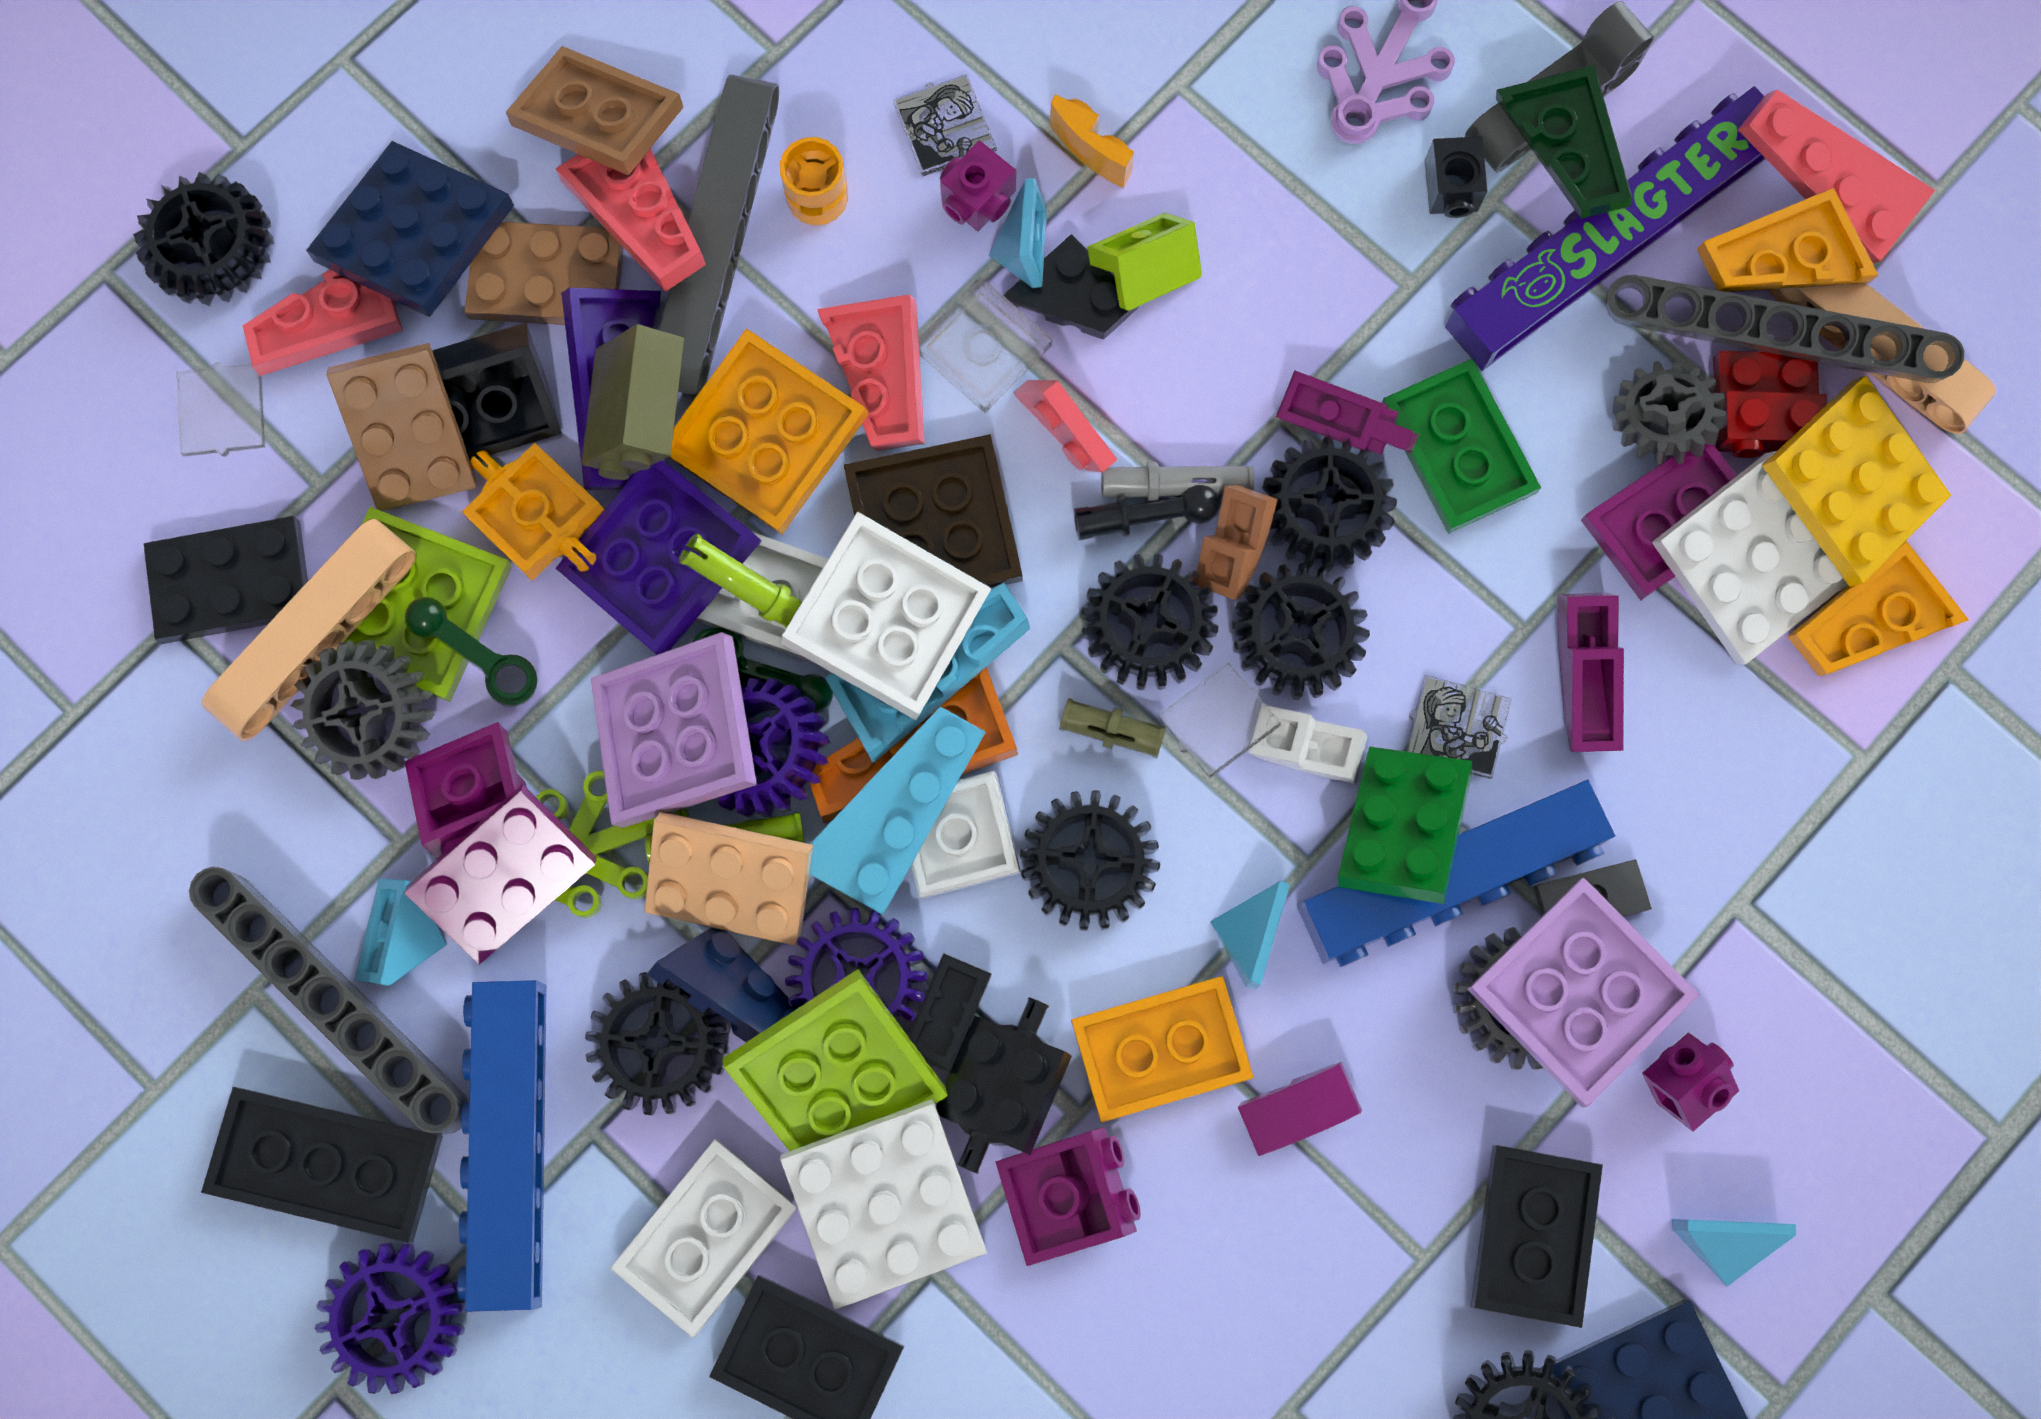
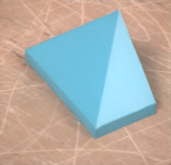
(1022, 236)
(1250, 932)
(396, 936)
(1732, 1246)

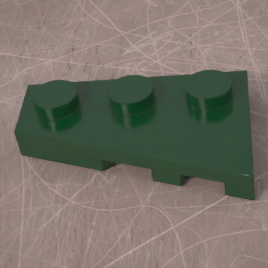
(1571, 137)

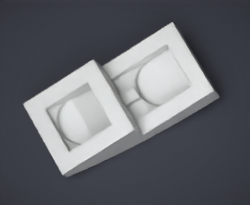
(1313, 746)

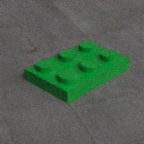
(1463, 446)
(1405, 825)

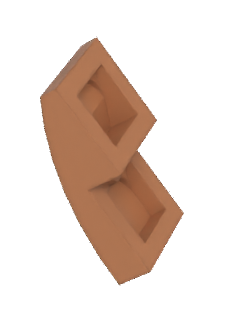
(1234, 551)

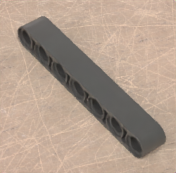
(720, 221)
(1807, 323)
(309, 985)

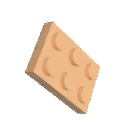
(728, 878)

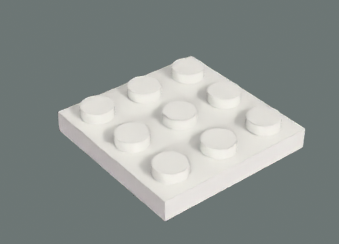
(1749, 563)
(885, 615)
(883, 1204)

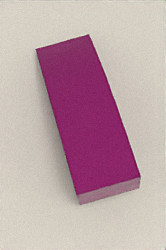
(1591, 671)

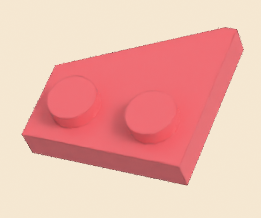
(1066, 422)

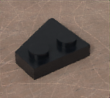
(1073, 292)

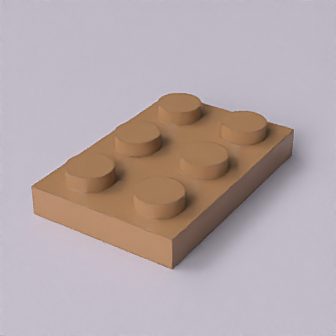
(595, 110)
(530, 265)
(402, 427)

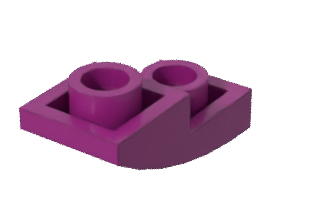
(1300, 1109)

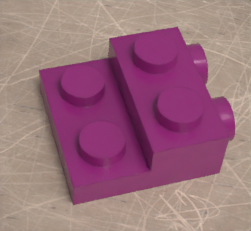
(460, 785)
(1068, 1196)

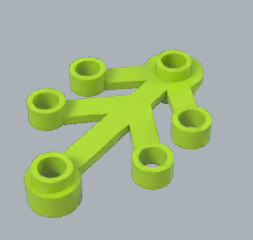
(600, 843)

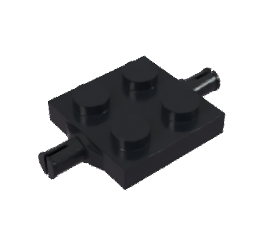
(1003, 1084)

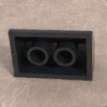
(498, 390)

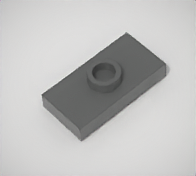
(1617, 883)

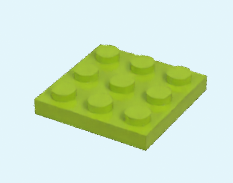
(454, 574)
(832, 1066)

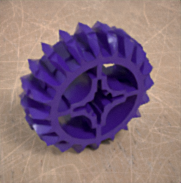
(793, 726)
(875, 963)
(380, 1295)

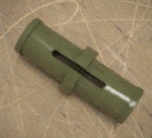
(1112, 728)

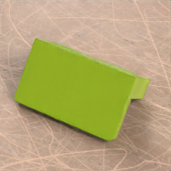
(1149, 258)

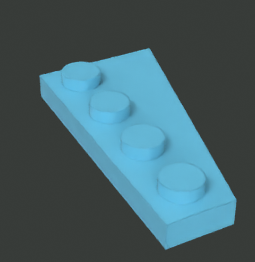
(993, 631)
(886, 823)

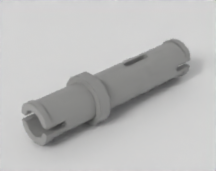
(1171, 481)

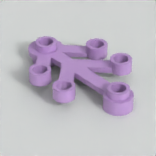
(1380, 73)

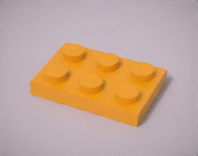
(1161, 1049)

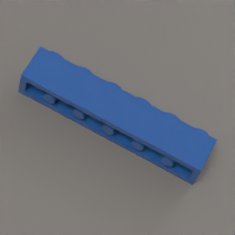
(1484, 863)
(504, 1146)

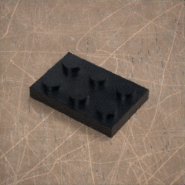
(224, 578)
(1536, 1236)
(804, 1357)

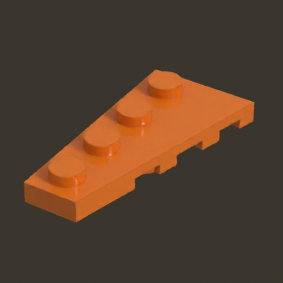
(852, 768)

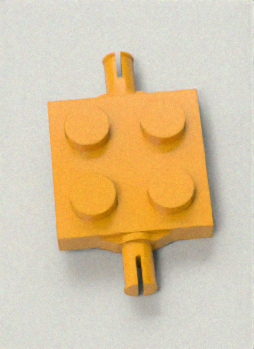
(533, 511)

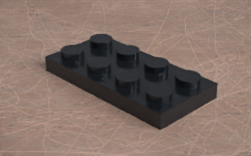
(322, 1164)

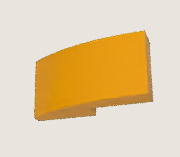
(1078, 129)

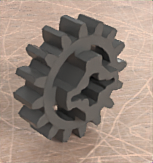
(1670, 409)

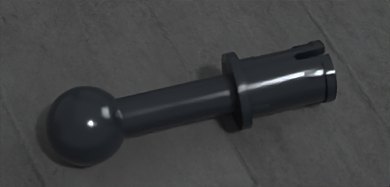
(1196, 504)

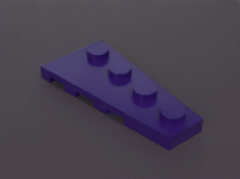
(590, 321)

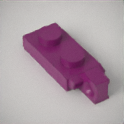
(1343, 415)

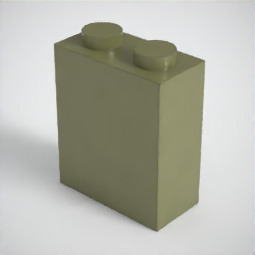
(632, 402)

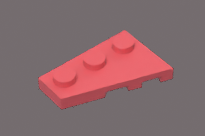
(319, 323)
(881, 362)

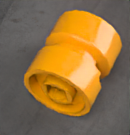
(814, 180)

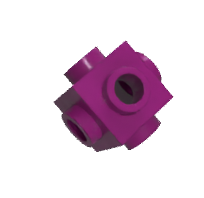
(977, 187)
(1692, 1080)

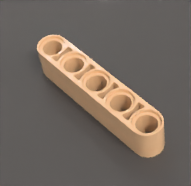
(1947, 403)
(312, 621)

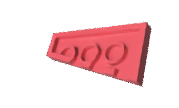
(1820, 157)
(638, 214)

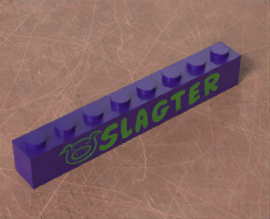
(1593, 248)

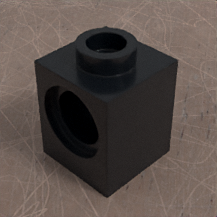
(1461, 158)

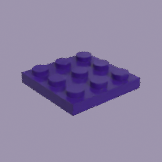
(639, 553)

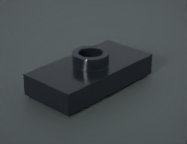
(948, 1011)

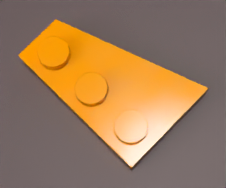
(1790, 249)
(1884, 612)

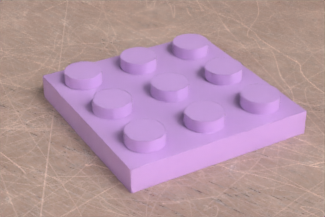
(673, 730)
(1583, 992)

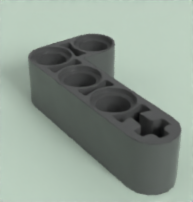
(1612, 43)

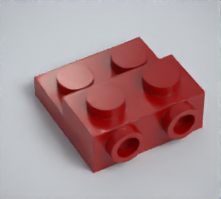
(1764, 400)

